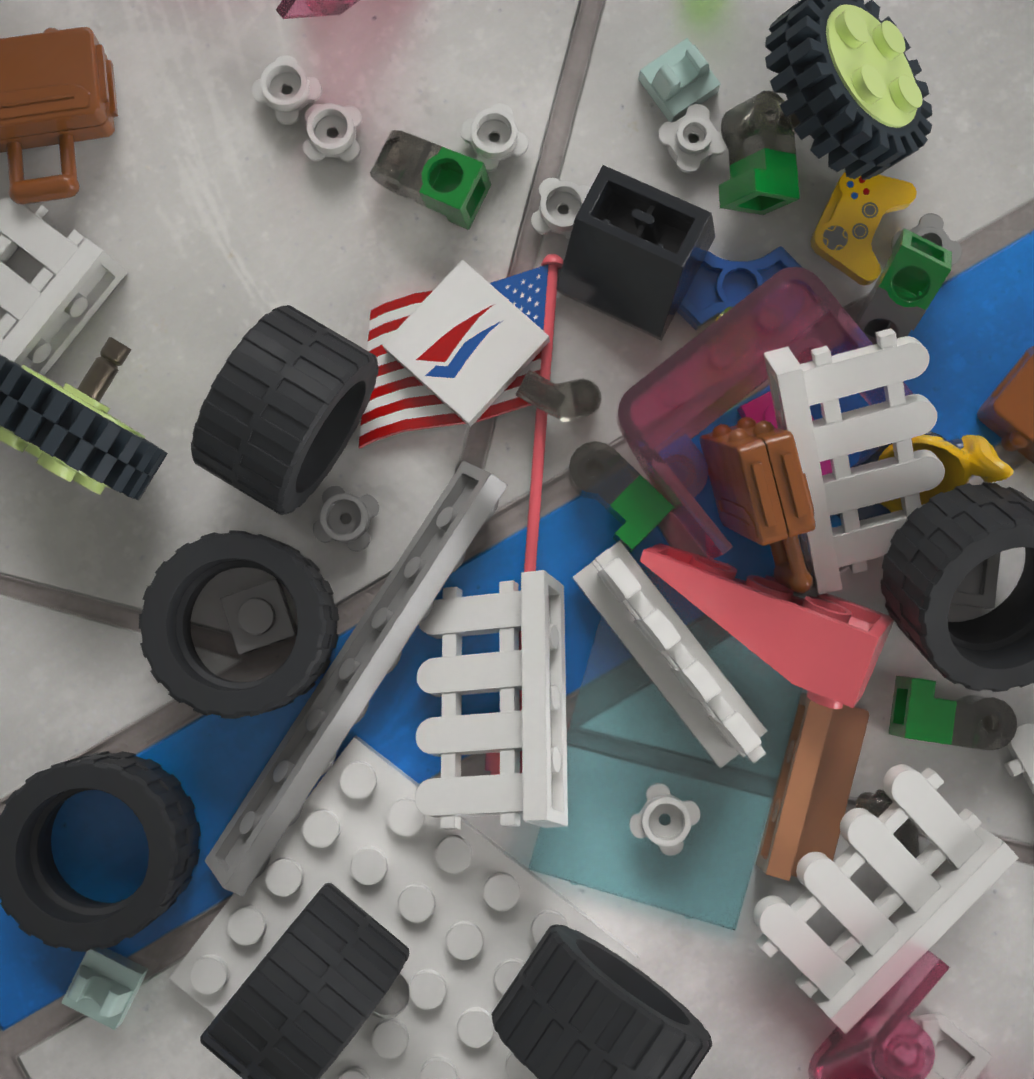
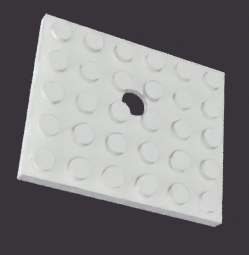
(443, 893)

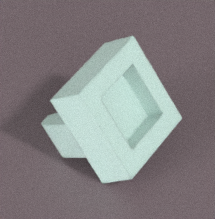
(679, 80)
(105, 986)

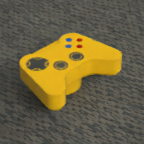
(851, 219)

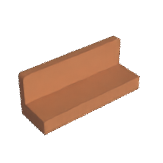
(812, 786)

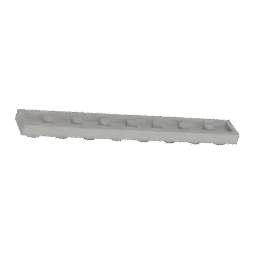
(353, 677)

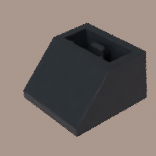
(634, 251)

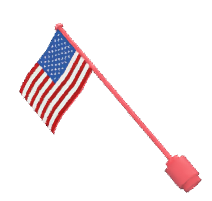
(405, 404)

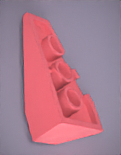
(810, 640)

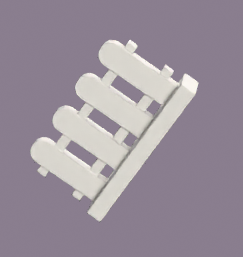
(62, 296)
(838, 434)
(671, 656)
(535, 730)
(905, 919)

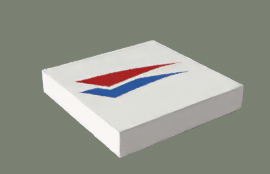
(466, 343)

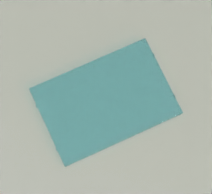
(631, 738)

